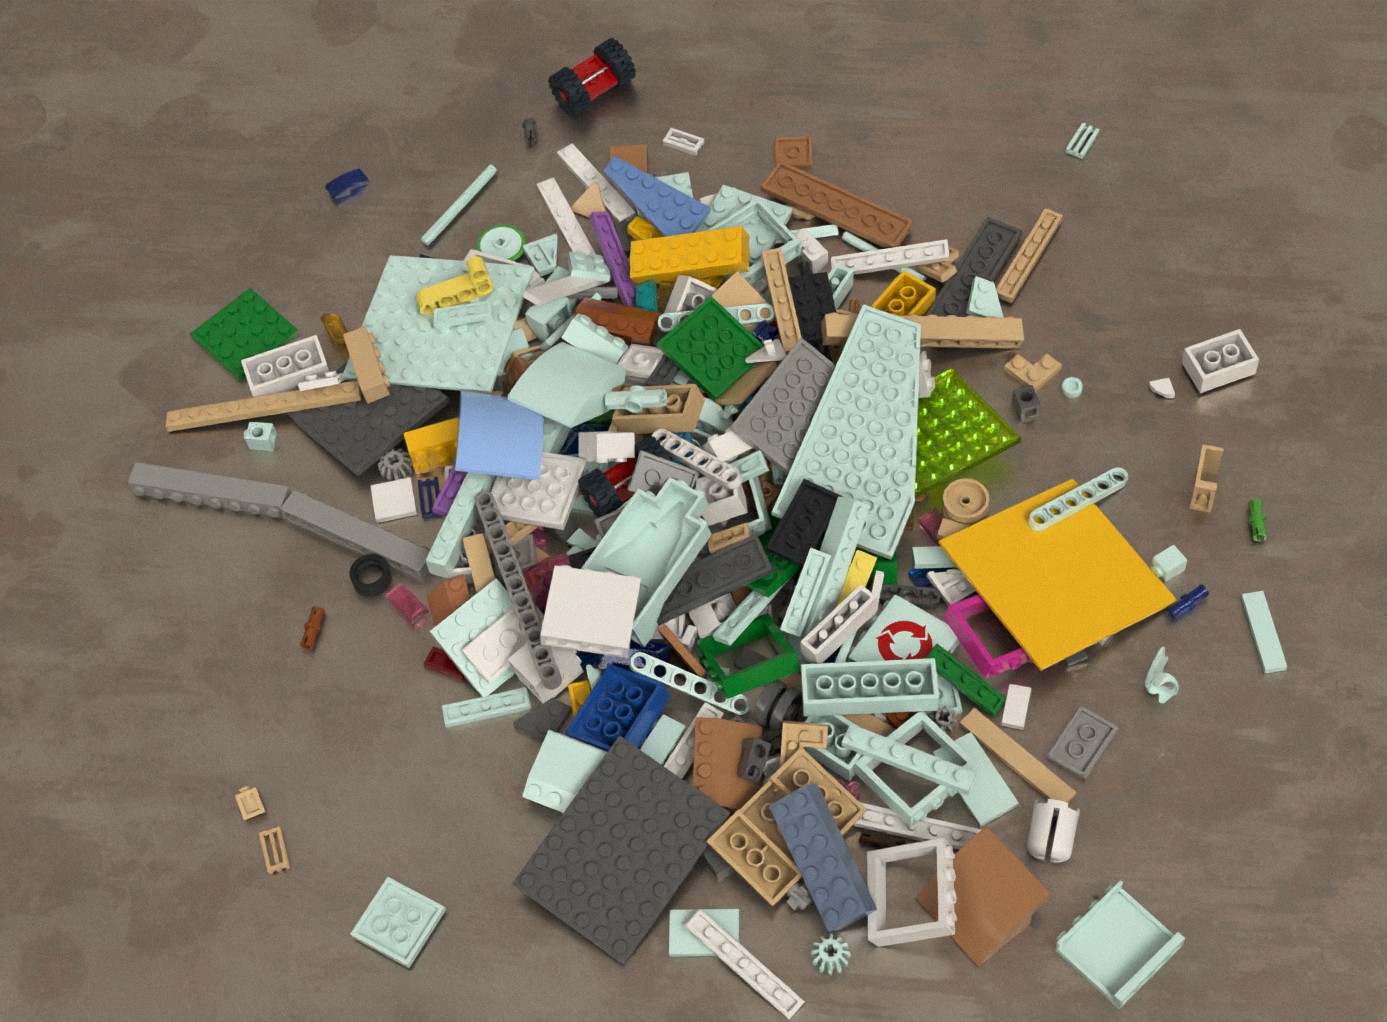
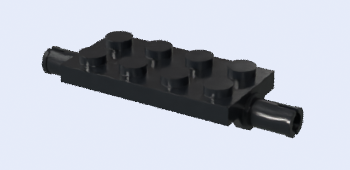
(812, 301)

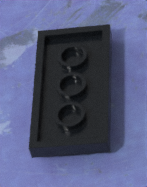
(803, 523)

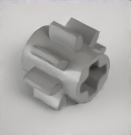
(944, 714)
(799, 896)

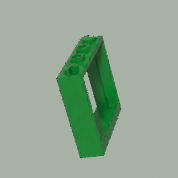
(754, 675)

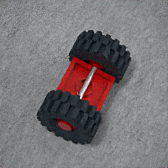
(592, 77)
(608, 490)

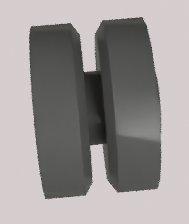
(777, 705)

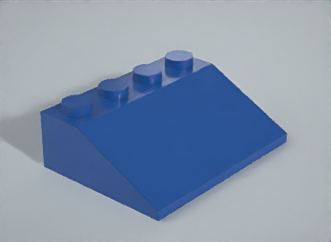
(619, 706)

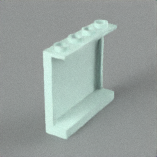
(1117, 945)

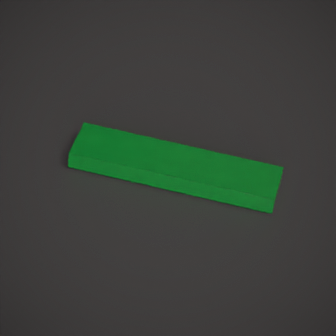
(966, 680)

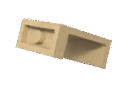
(1204, 491)

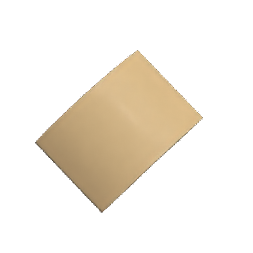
(753, 840)

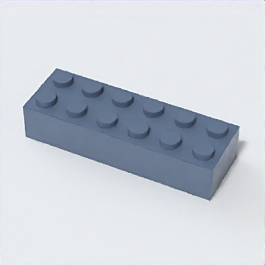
(822, 857)

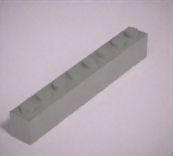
(208, 489)
(356, 534)

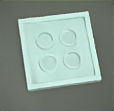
(398, 922)

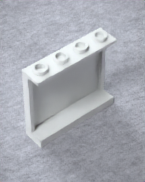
(590, 611)

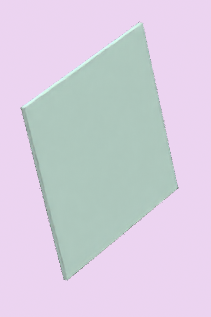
(444, 357)

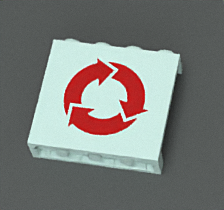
(902, 634)

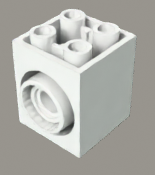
(526, 672)

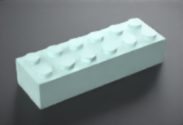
(869, 687)

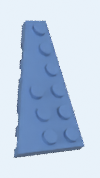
(658, 202)

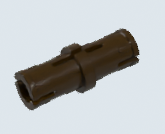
(880, 840)

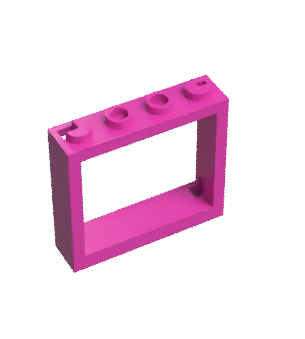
(955, 618)

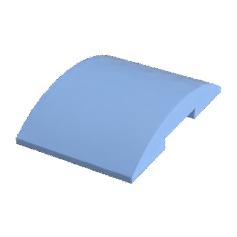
(498, 437)

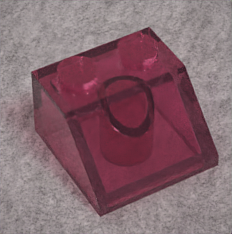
(540, 578)

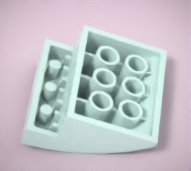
(567, 385)

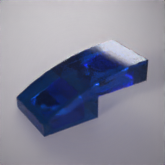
(344, 184)

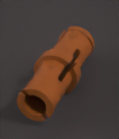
(312, 628)

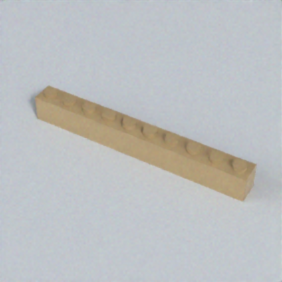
(940, 331)

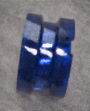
(765, 332)

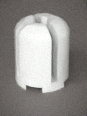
(1041, 825)

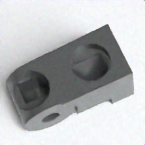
(753, 759)

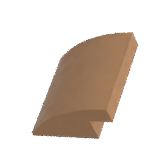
(992, 896)

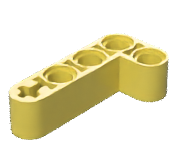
(458, 289)

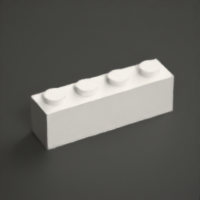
(839, 625)

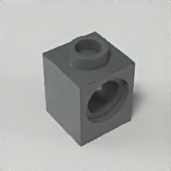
(1026, 409)

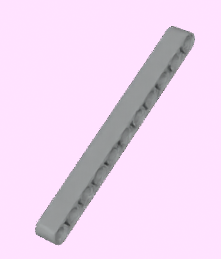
(522, 594)

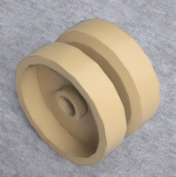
(965, 502)

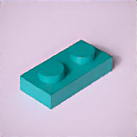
(647, 296)

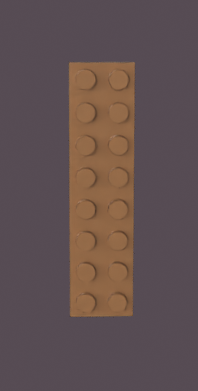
(837, 205)

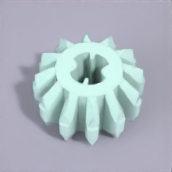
(839, 951)

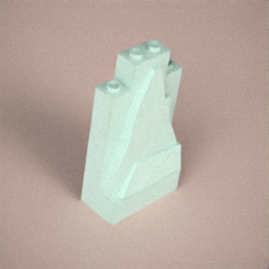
(654, 542)

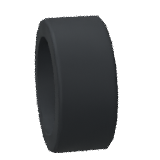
(365, 562)

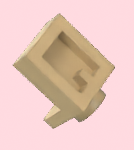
(249, 802)

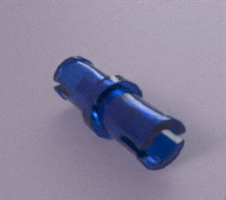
(1187, 601)

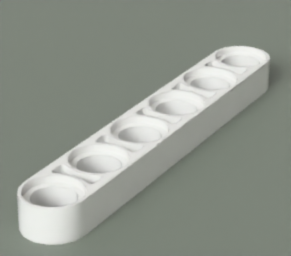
(699, 455)

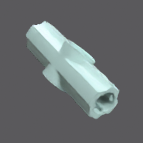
(636, 399)

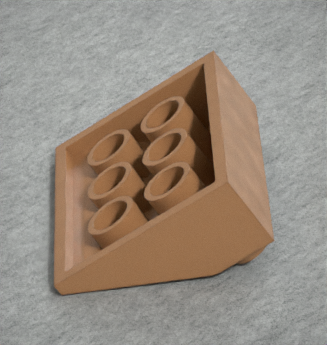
(717, 760)

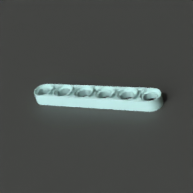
(734, 311)
(1076, 496)
(688, 687)

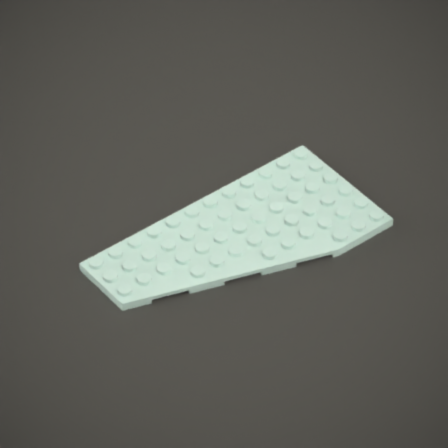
(867, 429)

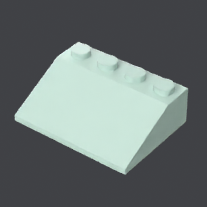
(561, 770)

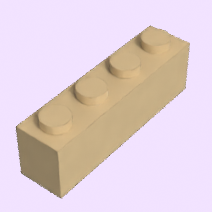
(366, 364)

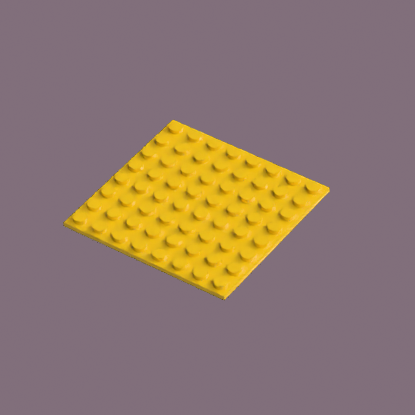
(1057, 584)

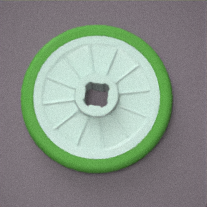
(502, 242)

